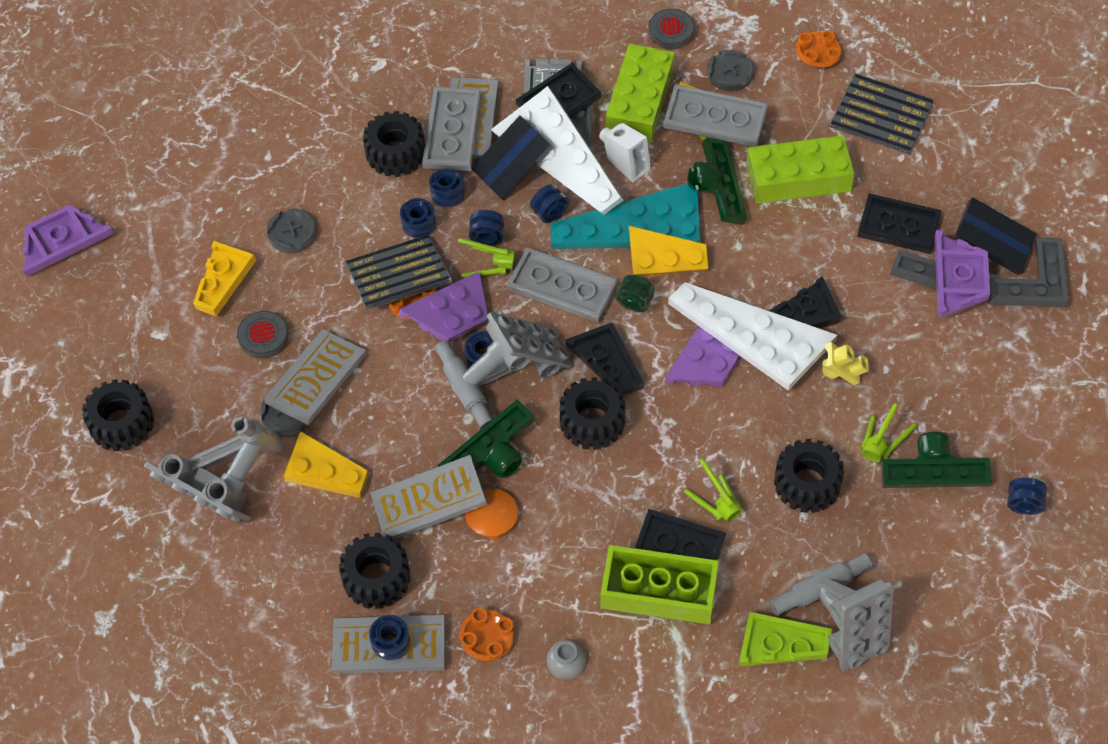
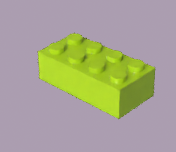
(641, 89)
(799, 169)
(659, 584)

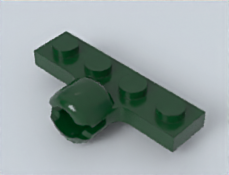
(719, 179)
(492, 443)
(935, 467)

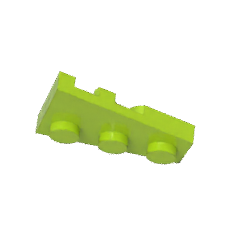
(782, 641)

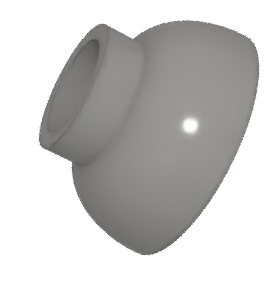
(566, 659)

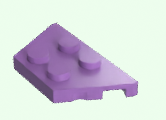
(59, 237)
(960, 274)
(451, 310)
(703, 361)

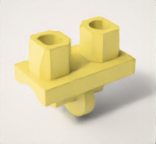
(843, 363)

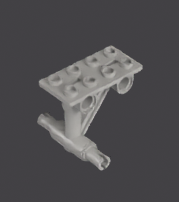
(512, 349)
(218, 493)
(861, 615)

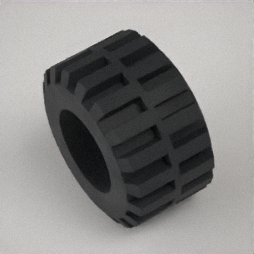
(394, 128)
(110, 399)
(592, 431)
(812, 457)
(369, 551)

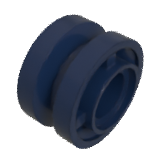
(447, 187)
(549, 203)
(417, 217)
(486, 227)
(474, 343)
(1027, 496)
(389, 625)

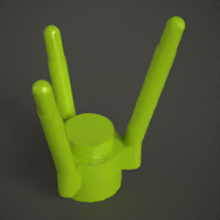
(502, 258)
(875, 447)
(727, 505)

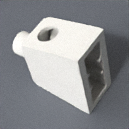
(627, 150)

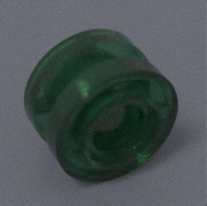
(635, 293)

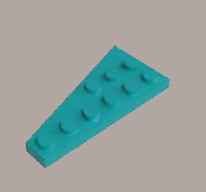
(664, 212)

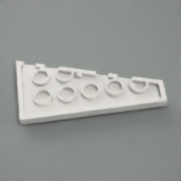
(571, 157)
(767, 340)

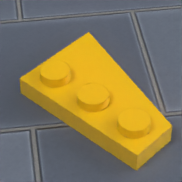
(664, 254)
(223, 275)
(324, 469)

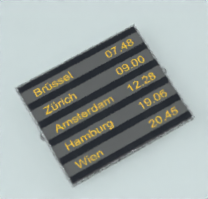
(882, 113)
(397, 272)

